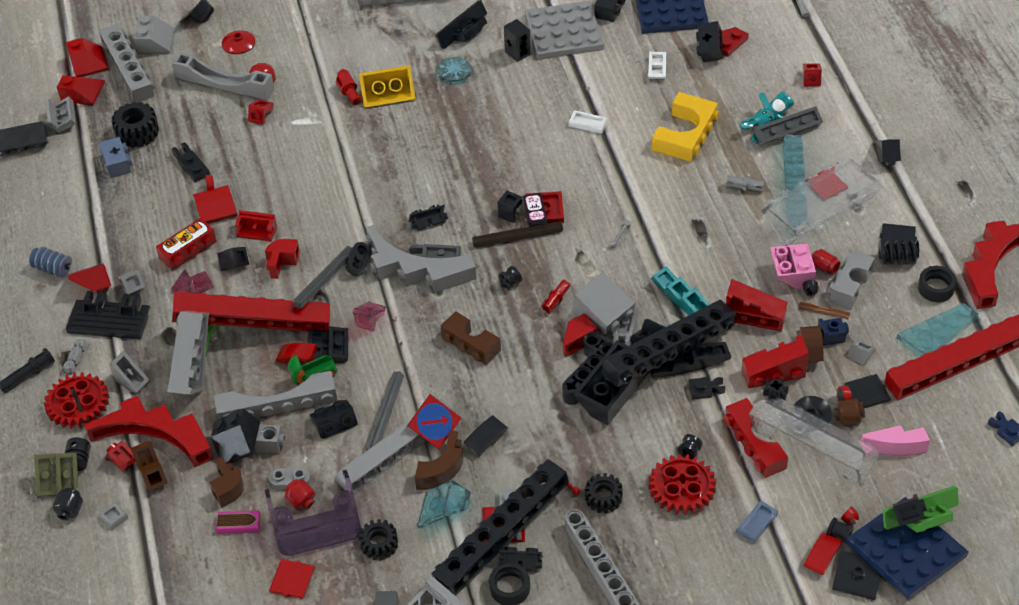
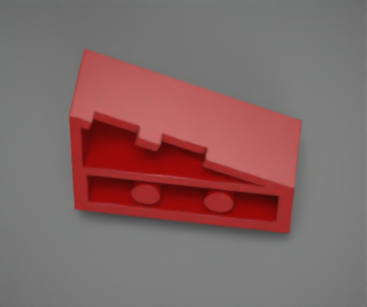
(756, 307)
(782, 363)

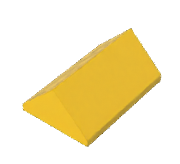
(387, 86)

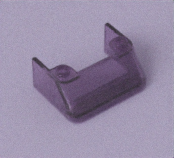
(319, 529)

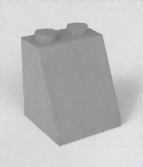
(603, 303)

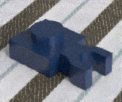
(1006, 429)

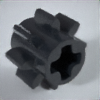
(775, 389)

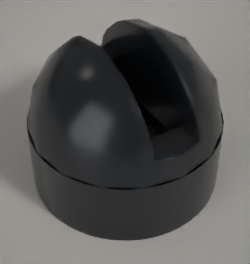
(810, 287)

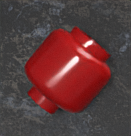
(299, 494)

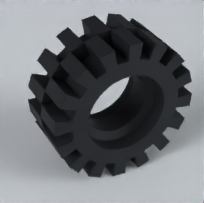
(603, 503)
(376, 529)

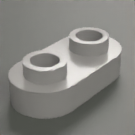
(288, 476)

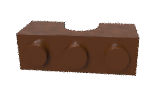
(480, 347)

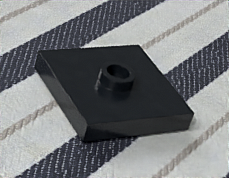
(856, 576)

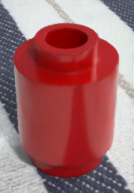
(825, 261)

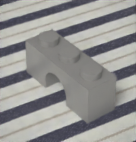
(845, 289)

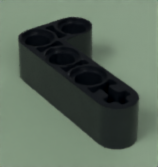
(594, 348)

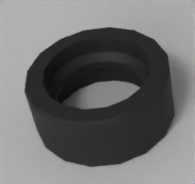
(934, 294)
(504, 570)

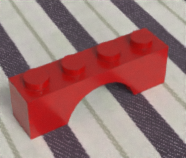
(767, 456)

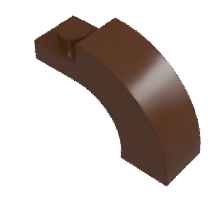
(444, 468)

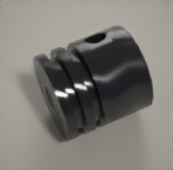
(82, 449)

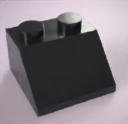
(235, 435)

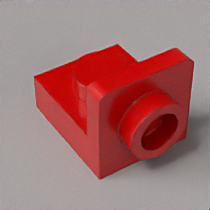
(812, 74)
(258, 110)
(120, 455)

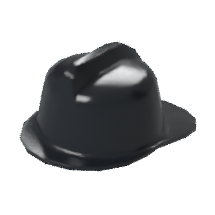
(200, 12)

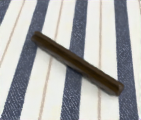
(517, 234)

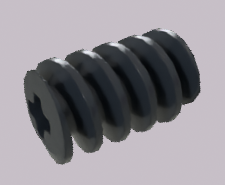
(898, 252)

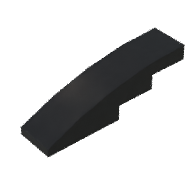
(695, 359)

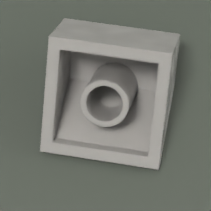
(153, 36)

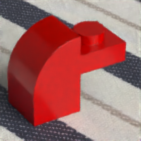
(281, 253)

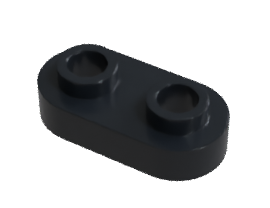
(357, 260)

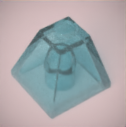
(443, 502)

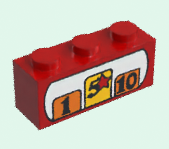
(186, 244)

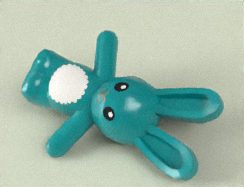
(771, 112)

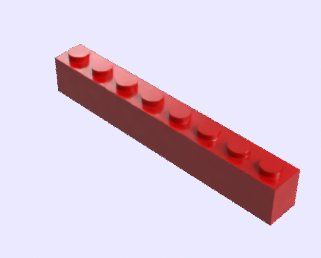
(254, 312)
(953, 358)

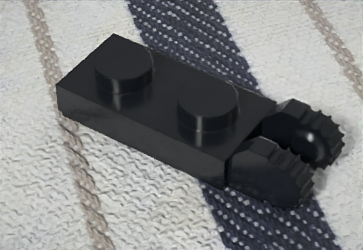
(191, 163)

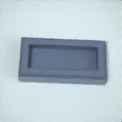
(757, 521)

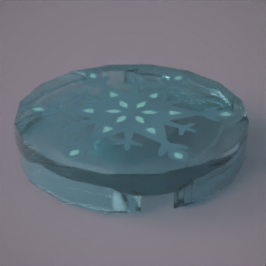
(454, 70)

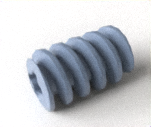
(50, 261)

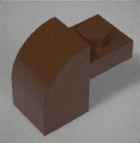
(814, 342)
(149, 466)
(229, 485)

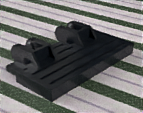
(110, 321)

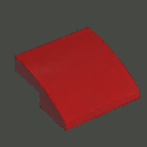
(215, 204)

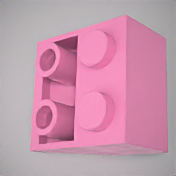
(793, 264)

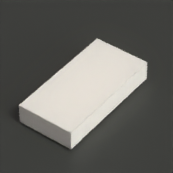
(587, 122)

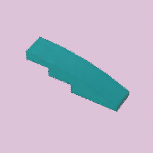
(679, 291)

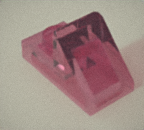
(196, 284)
(367, 314)

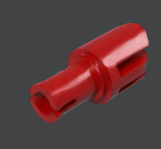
(348, 86)

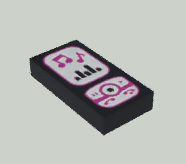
(534, 209)

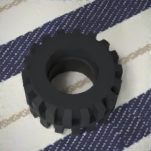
(135, 124)

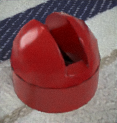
(849, 516)

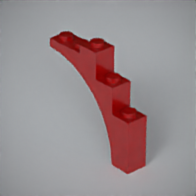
(987, 254)
(133, 419)

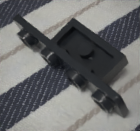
(464, 25)

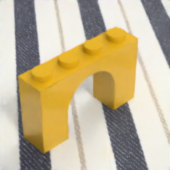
(687, 144)

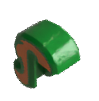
(302, 372)

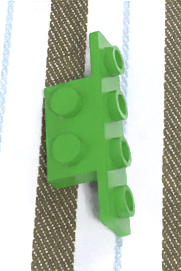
(936, 514)

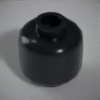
(67, 503)

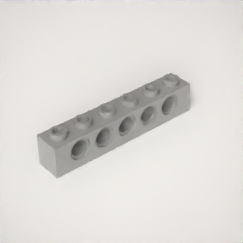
(126, 63)

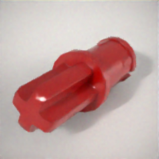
(555, 296)

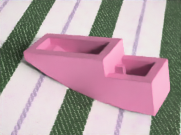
(897, 442)

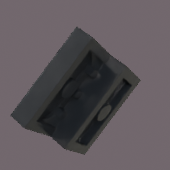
(330, 343)

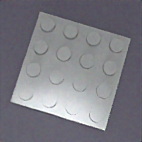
(564, 29)

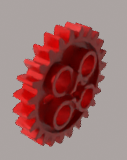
(62, 407)
(682, 484)

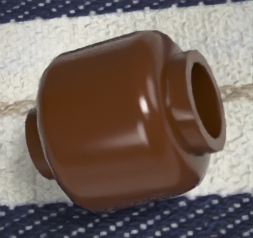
(850, 412)

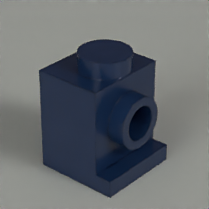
(833, 331)

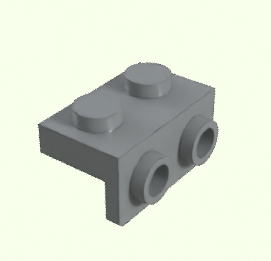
(60, 115)

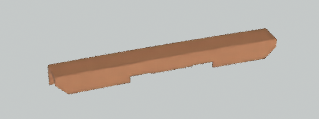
(834, 312)

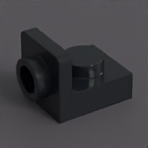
(910, 510)

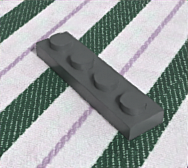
(788, 125)

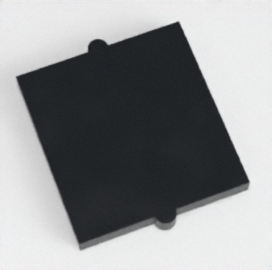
(898, 232)
(869, 390)

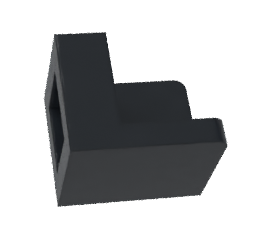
(508, 205)
(233, 258)

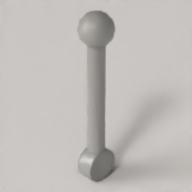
(626, 224)

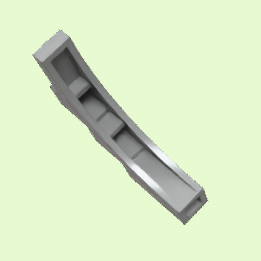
(438, 272)

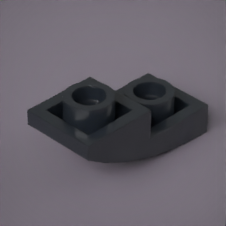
(485, 434)

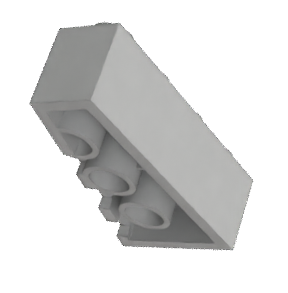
(189, 353)

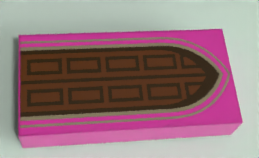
(238, 522)

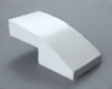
(657, 65)

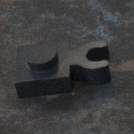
(703, 388)

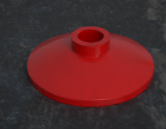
(238, 42)

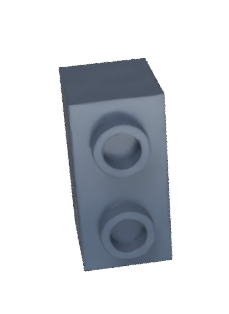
(115, 157)

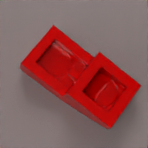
(304, 352)
(822, 553)

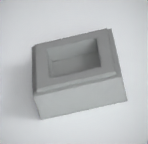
(113, 516)

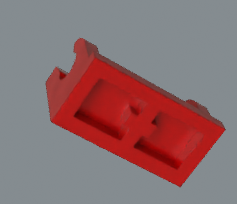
(256, 225)

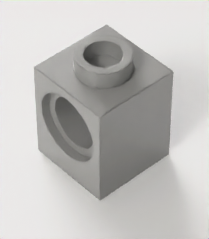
(131, 281)
(269, 439)

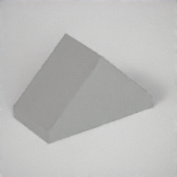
(128, 373)

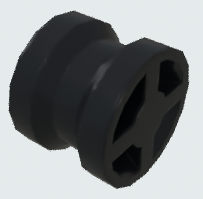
(510, 277)
(690, 446)

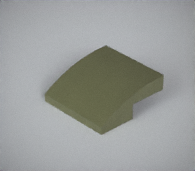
(55, 472)

